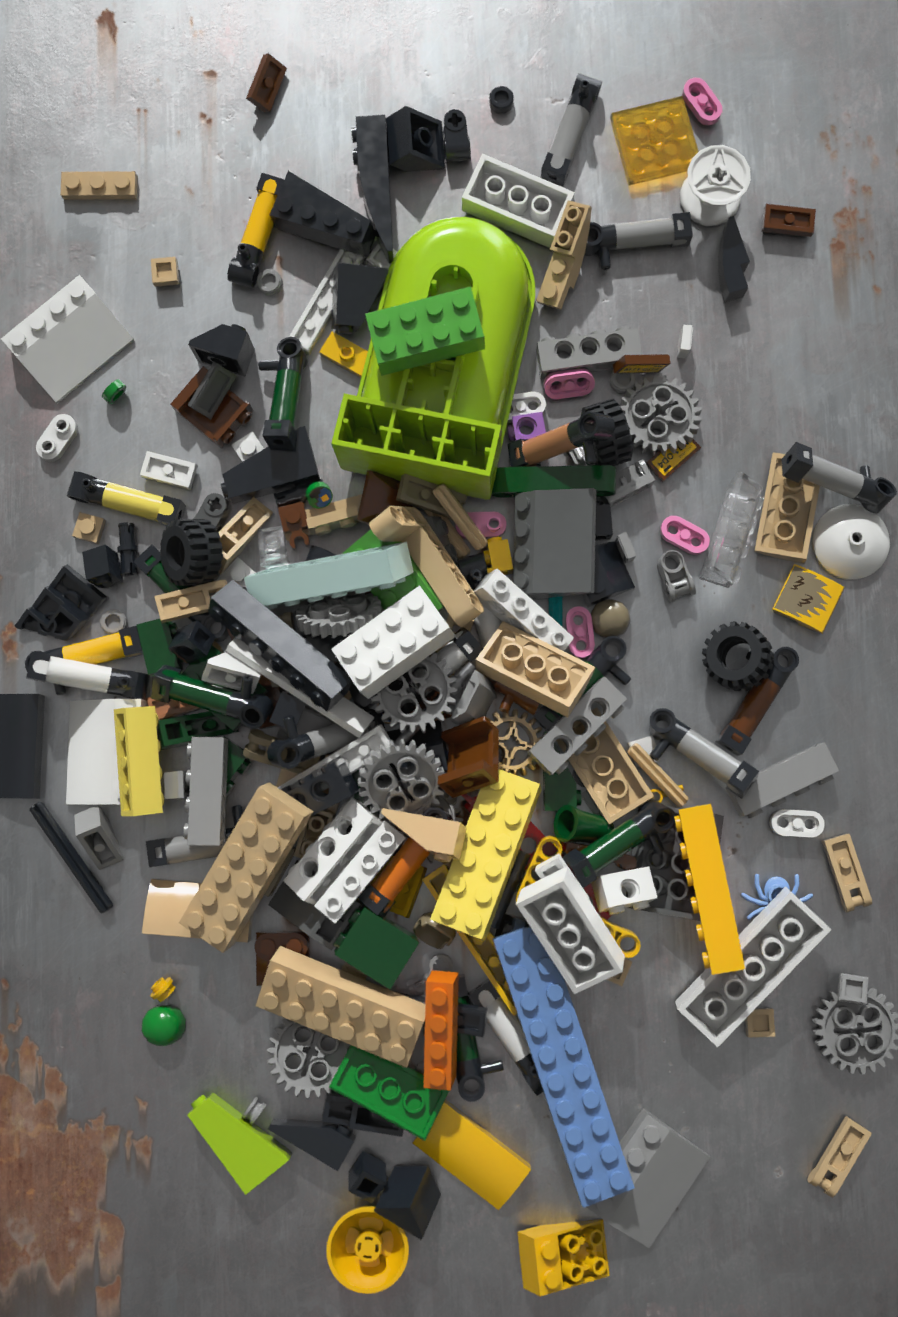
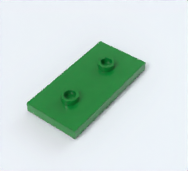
(388, 1091)

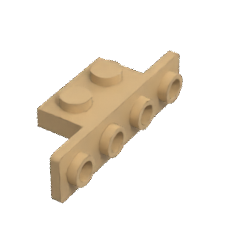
(335, 515)

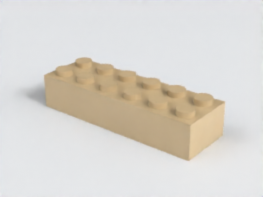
(245, 867)
(342, 1006)

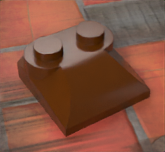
(378, 495)
(269, 942)

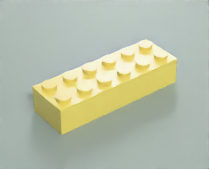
(487, 855)

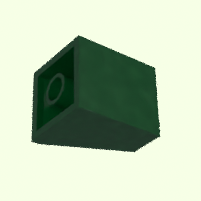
(375, 946)

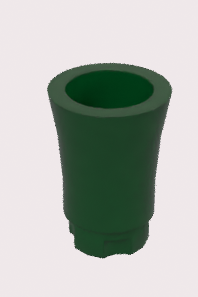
(579, 826)

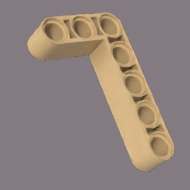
(432, 559)

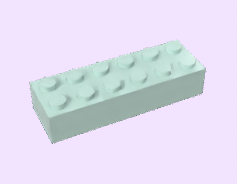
(331, 576)

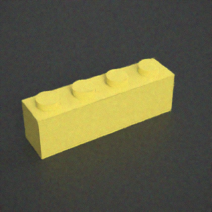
(138, 761)

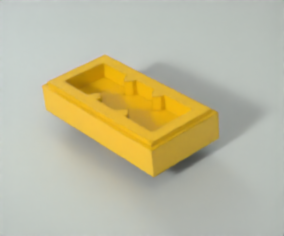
(344, 353)

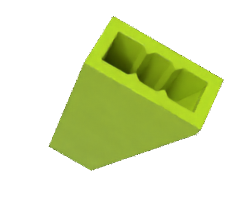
(241, 1147)

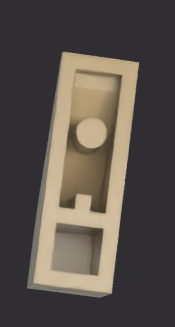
(242, 530)
(436, 835)

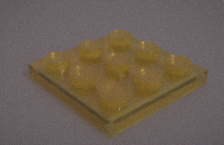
(654, 139)

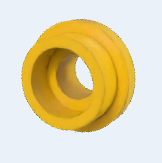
(162, 989)

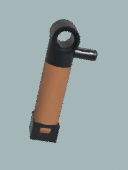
(578, 433)

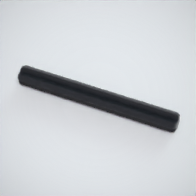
(71, 857)

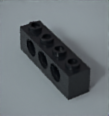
(340, 785)

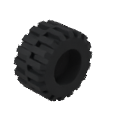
(619, 447)
(191, 552)
(720, 645)

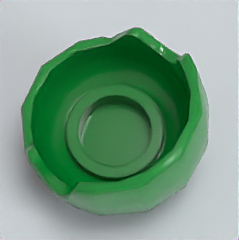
(163, 1025)

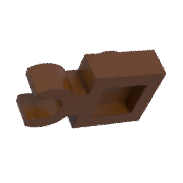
(294, 521)

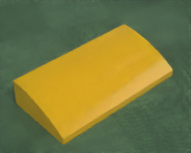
(474, 1156)

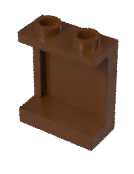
(226, 420)
(471, 757)

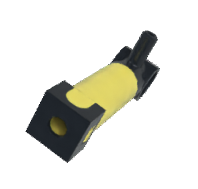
(91, 490)

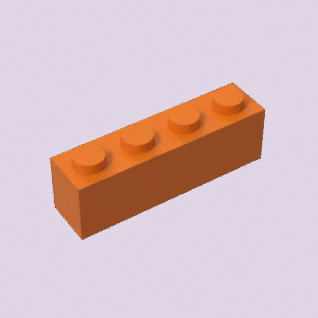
(441, 1030)

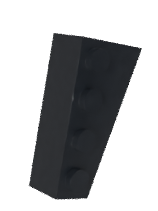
(321, 218)

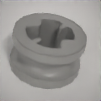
(445, 958)
(253, 1110)

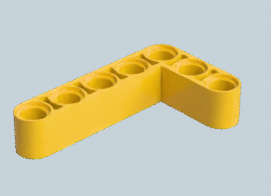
(617, 931)

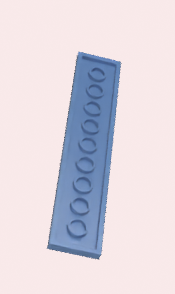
(563, 1068)

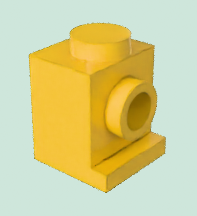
(498, 555)

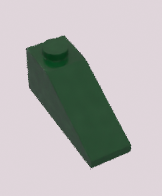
(180, 730)
(559, 789)

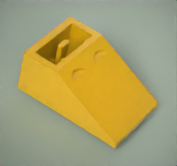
(562, 1255)

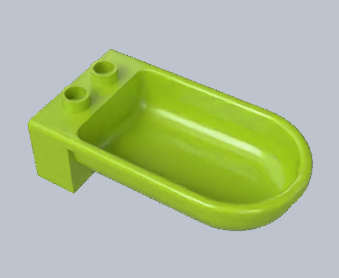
(451, 414)

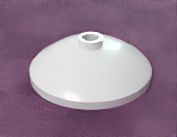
(837, 550)

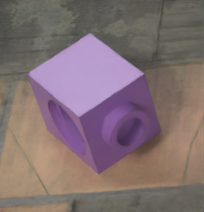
(533, 420)

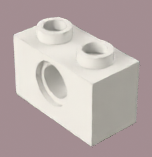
(636, 882)

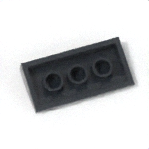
(21, 745)

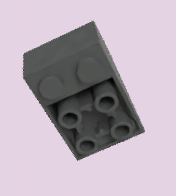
(308, 917)

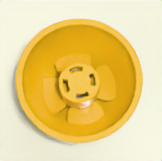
(357, 1260)

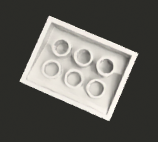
(67, 339)
(93, 752)

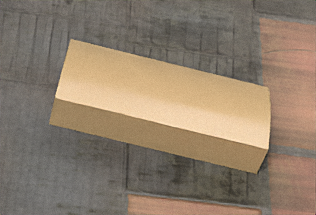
(786, 515)
(534, 668)
(608, 773)
(167, 904)

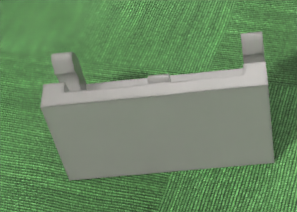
(630, 482)

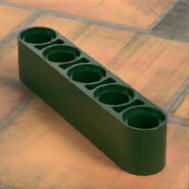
(525, 479)

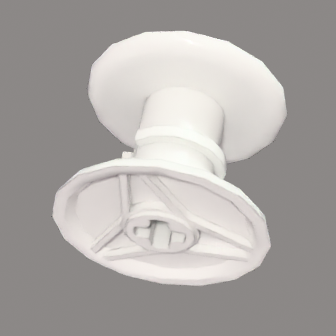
(715, 185)

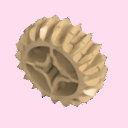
(512, 731)

